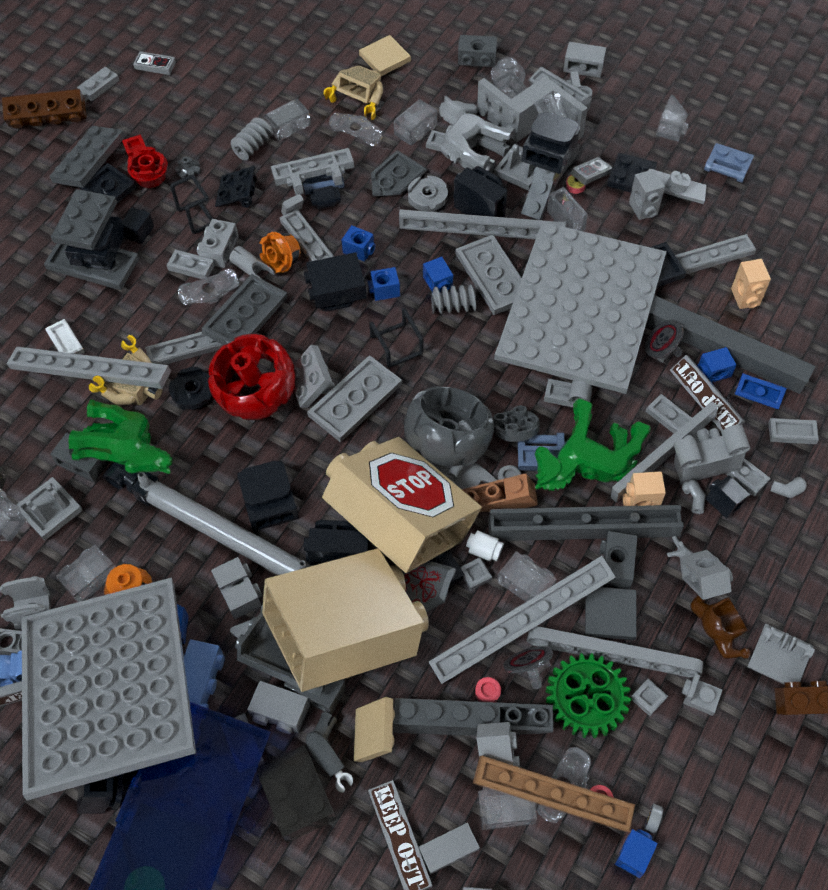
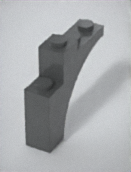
(542, 185)

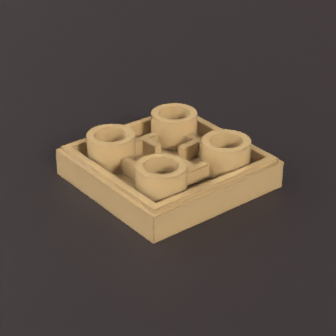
(384, 55)
(374, 730)

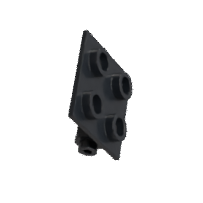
(237, 187)

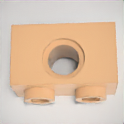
(750, 283)
(644, 489)

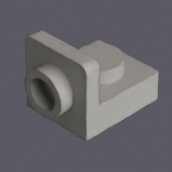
(701, 695)

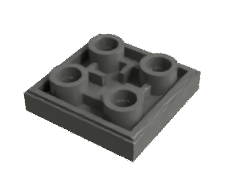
(611, 613)

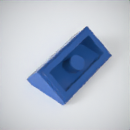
(760, 391)

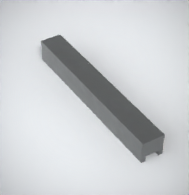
(745, 351)
(584, 522)

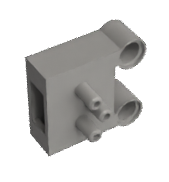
(712, 455)

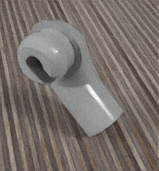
(791, 489)
(697, 493)

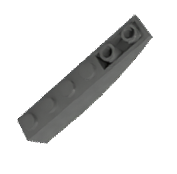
(463, 717)

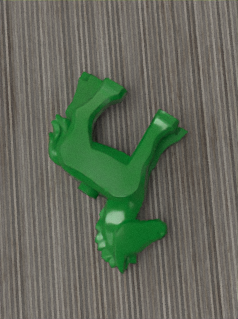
(121, 442)
(588, 456)

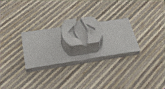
(682, 186)

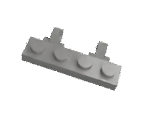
(297, 171)

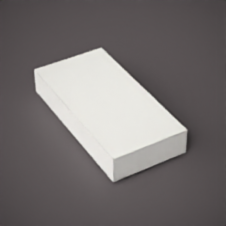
(64, 338)

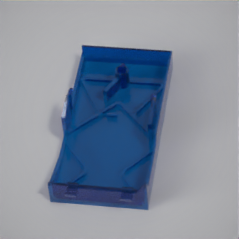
(183, 810)

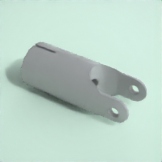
(248, 262)

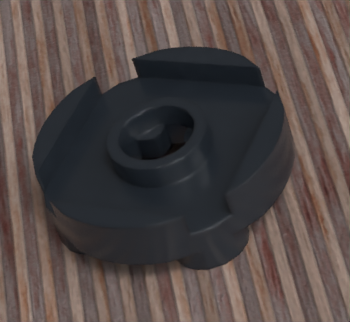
(182, 383)

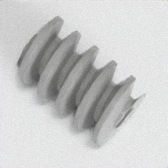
(251, 138)
(453, 299)

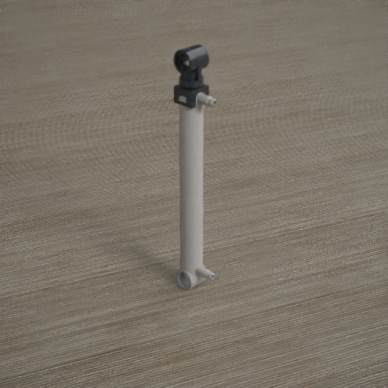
(151, 491)

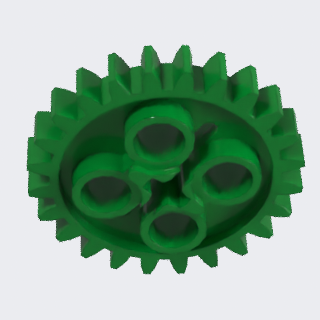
(593, 718)

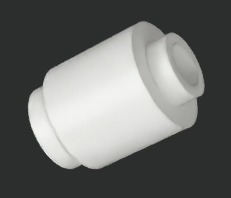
(484, 546)

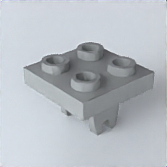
(514, 170)
(311, 377)
(49, 508)

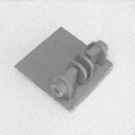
(780, 655)

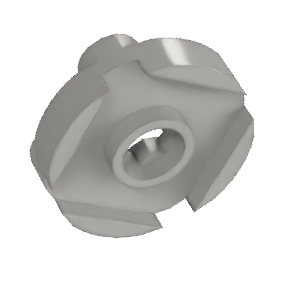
(431, 202)

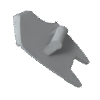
(467, 475)

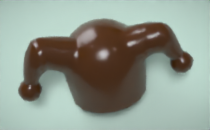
(722, 625)

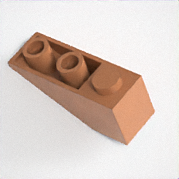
(505, 493)

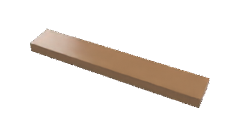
(554, 794)

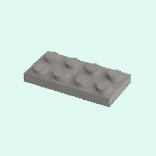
(490, 272)
(354, 398)

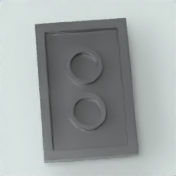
(84, 219)

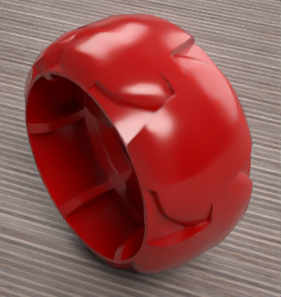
(243, 357)

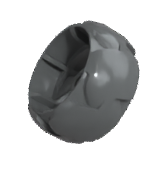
(462, 429)

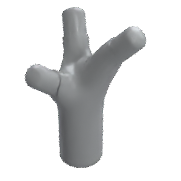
(681, 551)

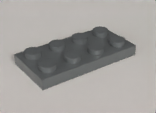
(87, 156)
(114, 278)
(245, 310)

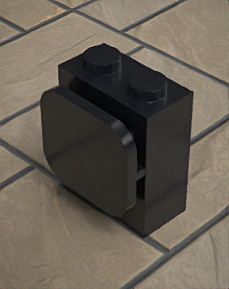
(551, 142)
(479, 193)
(105, 250)
(335, 282)
(267, 495)
(333, 541)
(98, 795)

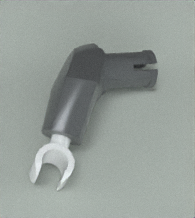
(323, 753)

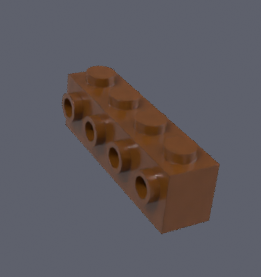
(44, 108)
(802, 700)

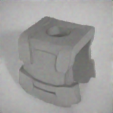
(29, 597)

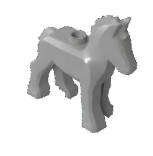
(467, 132)

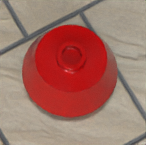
(147, 167)

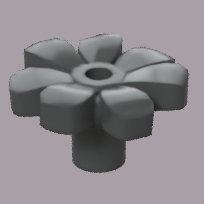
(187, 166)

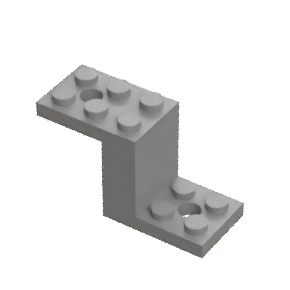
(520, 110)

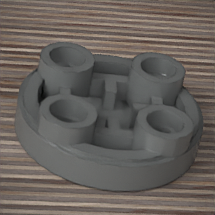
(516, 424)

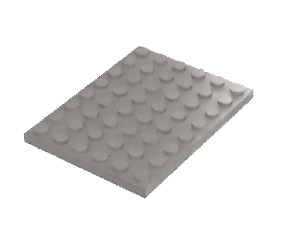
(581, 307)
(103, 689)

